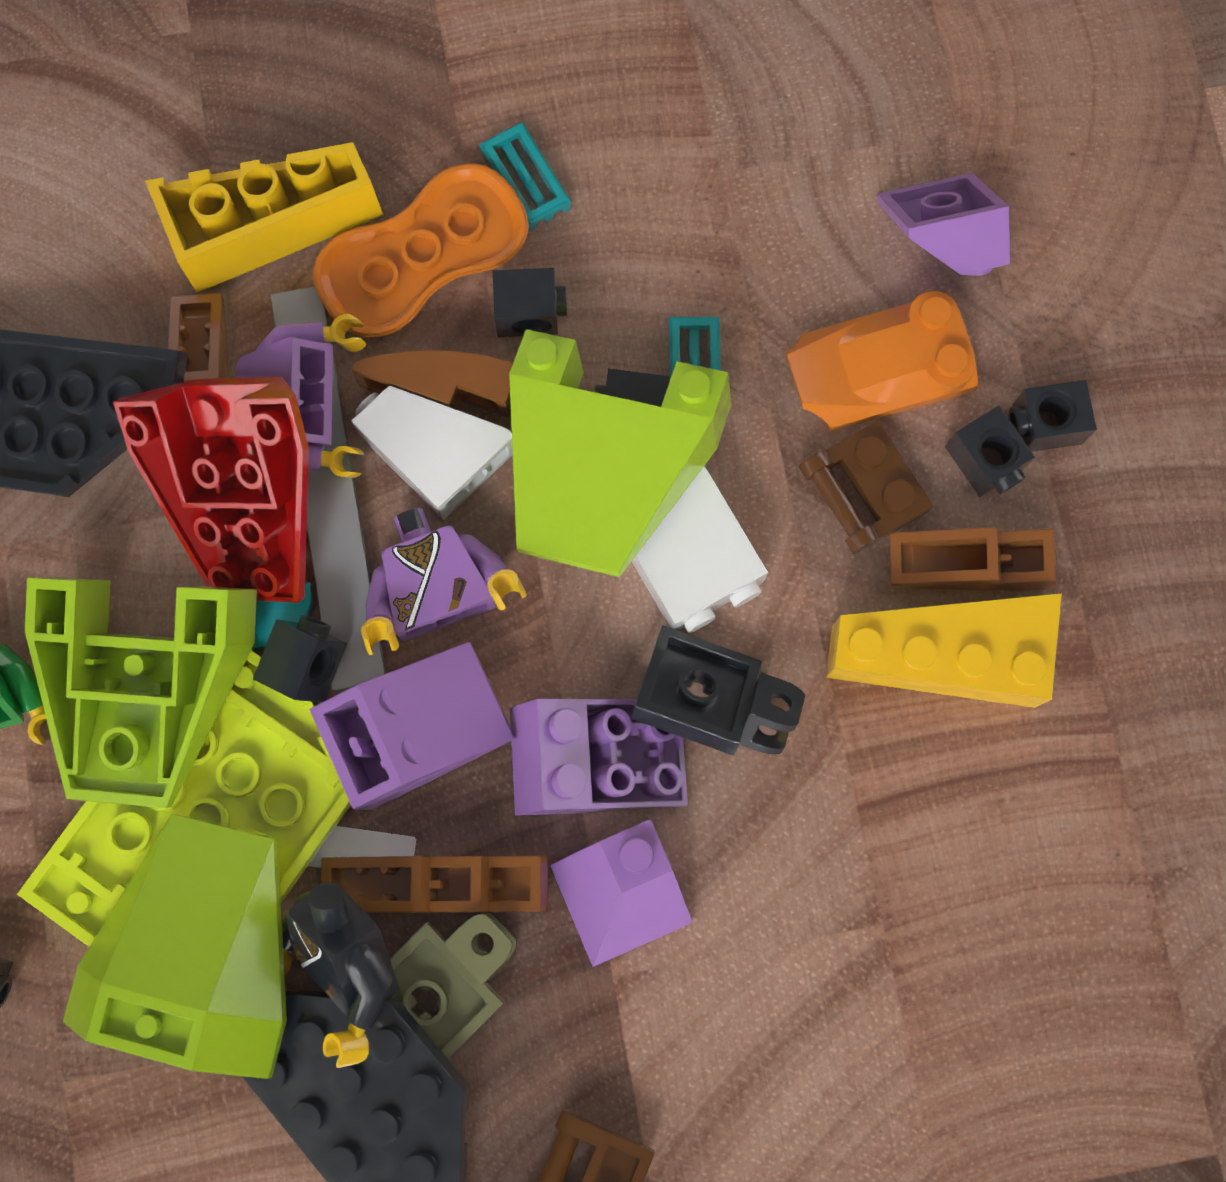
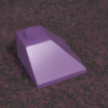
(954, 221)
(621, 892)

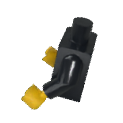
(345, 958)

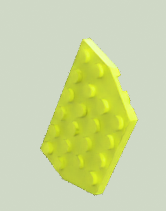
(254, 774)

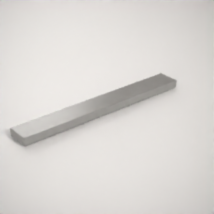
(335, 525)

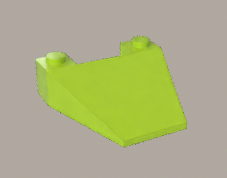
(600, 467)
(130, 706)

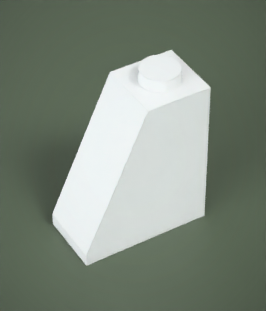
(432, 446)

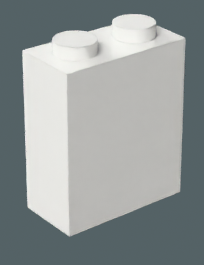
(699, 559)

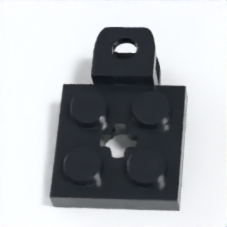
(734, 699)

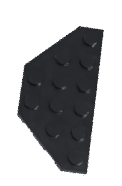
(61, 409)
(372, 1120)

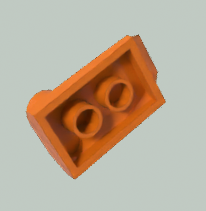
(884, 362)

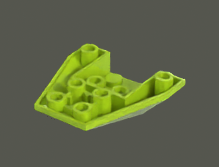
(191, 956)

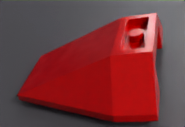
(228, 477)

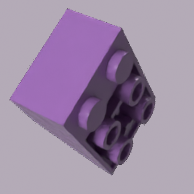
(411, 726)
(592, 759)

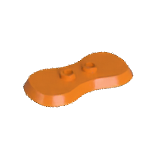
(389, 269)

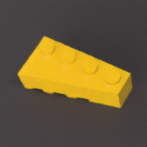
(262, 211)
(960, 650)

